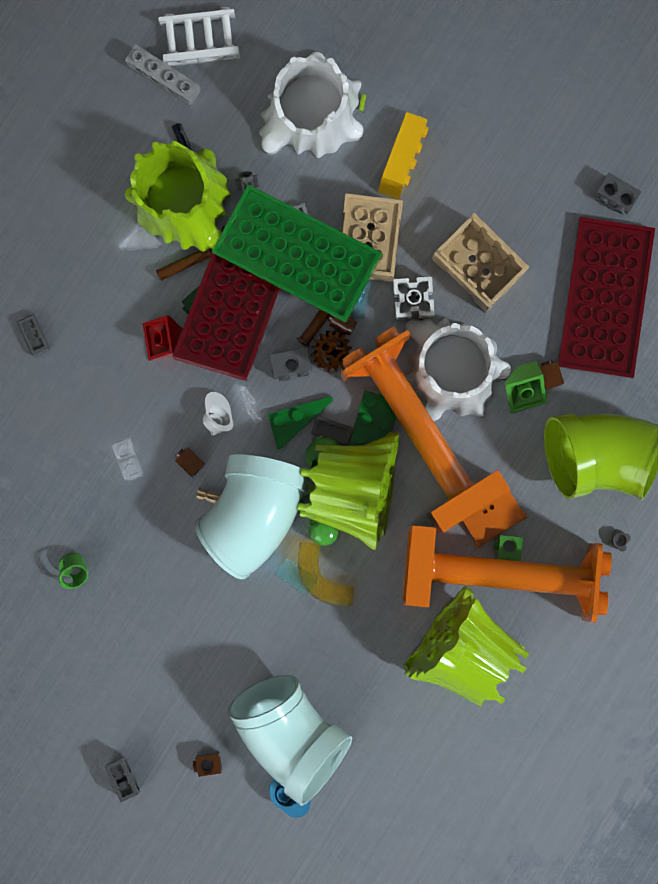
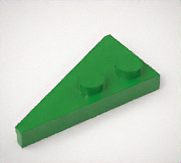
(291, 421)

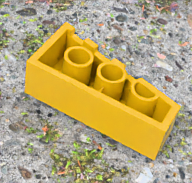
(403, 155)

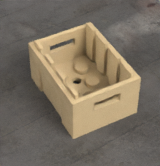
(386, 217)
(490, 253)

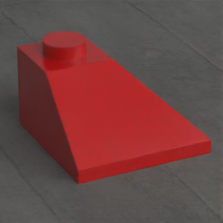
(161, 337)

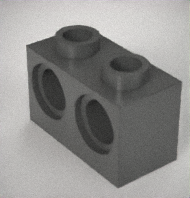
(620, 188)
(122, 779)

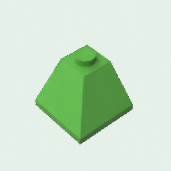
(525, 387)

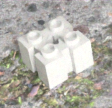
(421, 289)

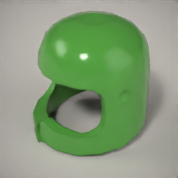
(322, 533)
(67, 562)

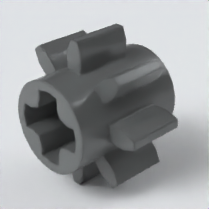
(246, 178)

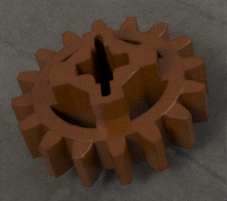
(325, 345)

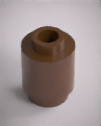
(344, 328)

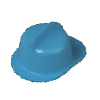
(286, 803)

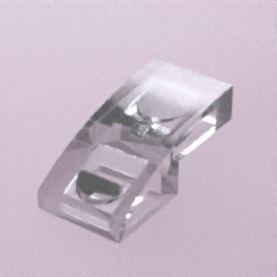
(248, 402)
(127, 459)

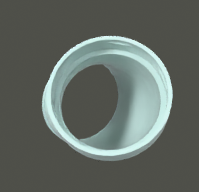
(251, 512)
(289, 736)

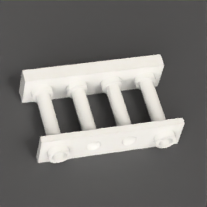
(210, 52)

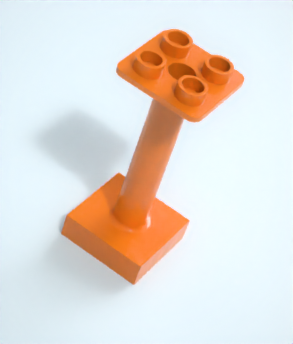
(462, 494)
(426, 566)

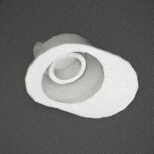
(217, 414)

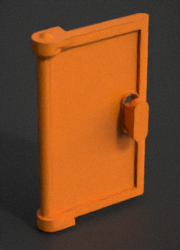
(490, 522)

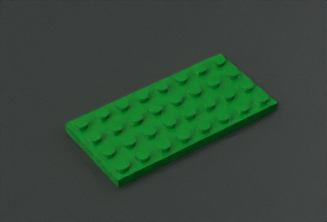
(297, 253)

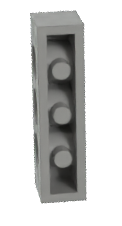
(162, 75)

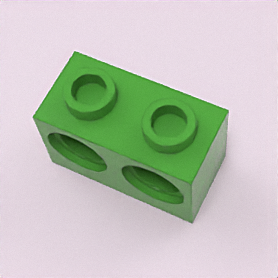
(514, 554)

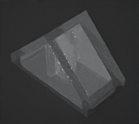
(141, 240)

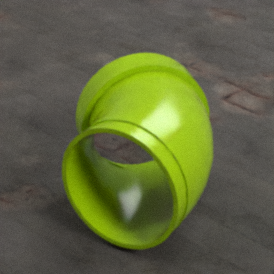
(601, 453)

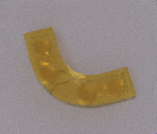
(314, 582)

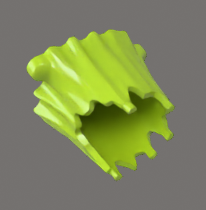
(179, 194)
(353, 488)
(466, 651)

